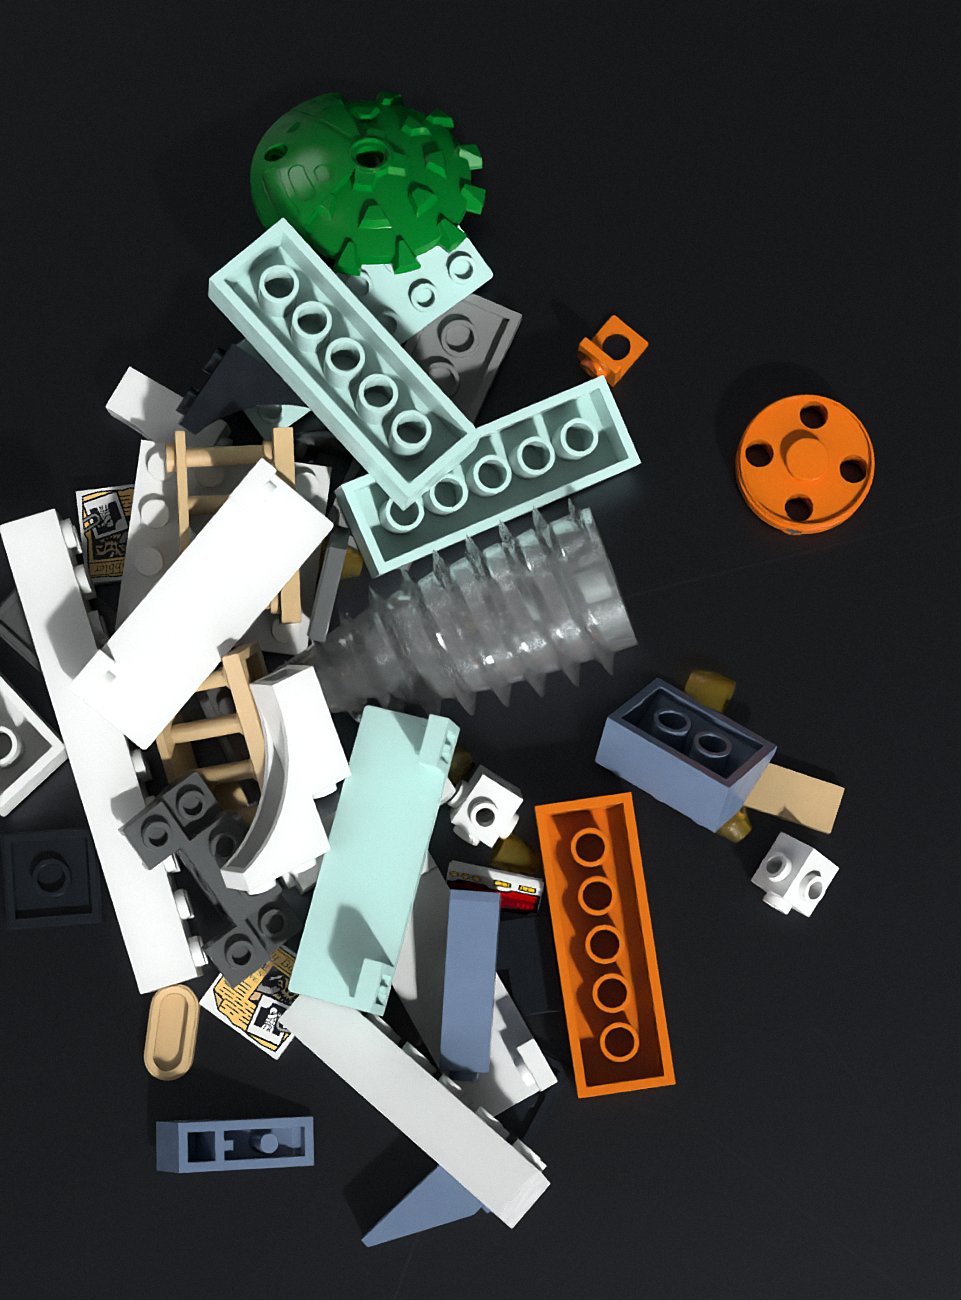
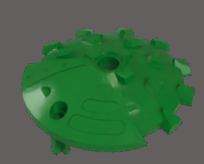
(366, 180)

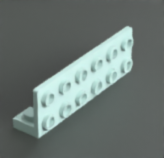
(399, 303)
(374, 859)

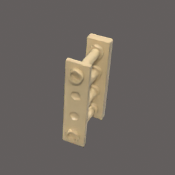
(277, 452)
(239, 669)

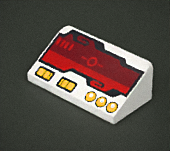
(519, 892)

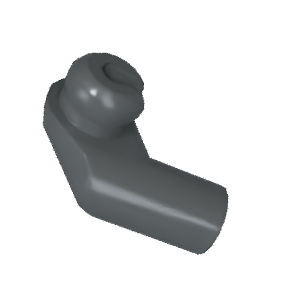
(313, 442)

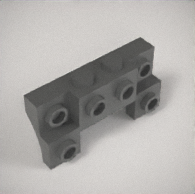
(205, 837)

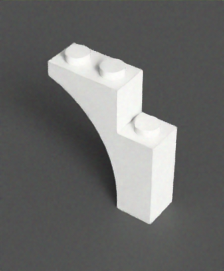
(153, 412)
(300, 766)

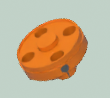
(804, 464)

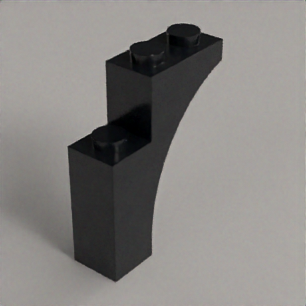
(233, 384)

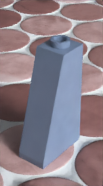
(469, 983)

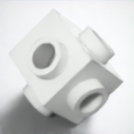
(489, 792)
(794, 875)

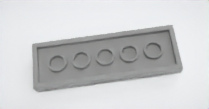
(461, 357)

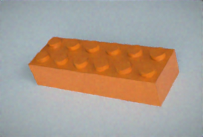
(604, 945)

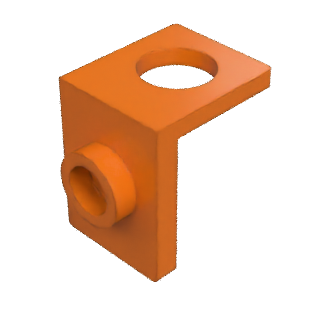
(598, 363)

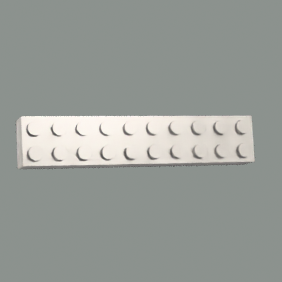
(102, 758)

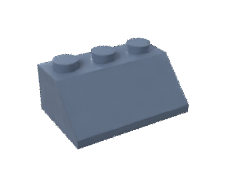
(684, 753)

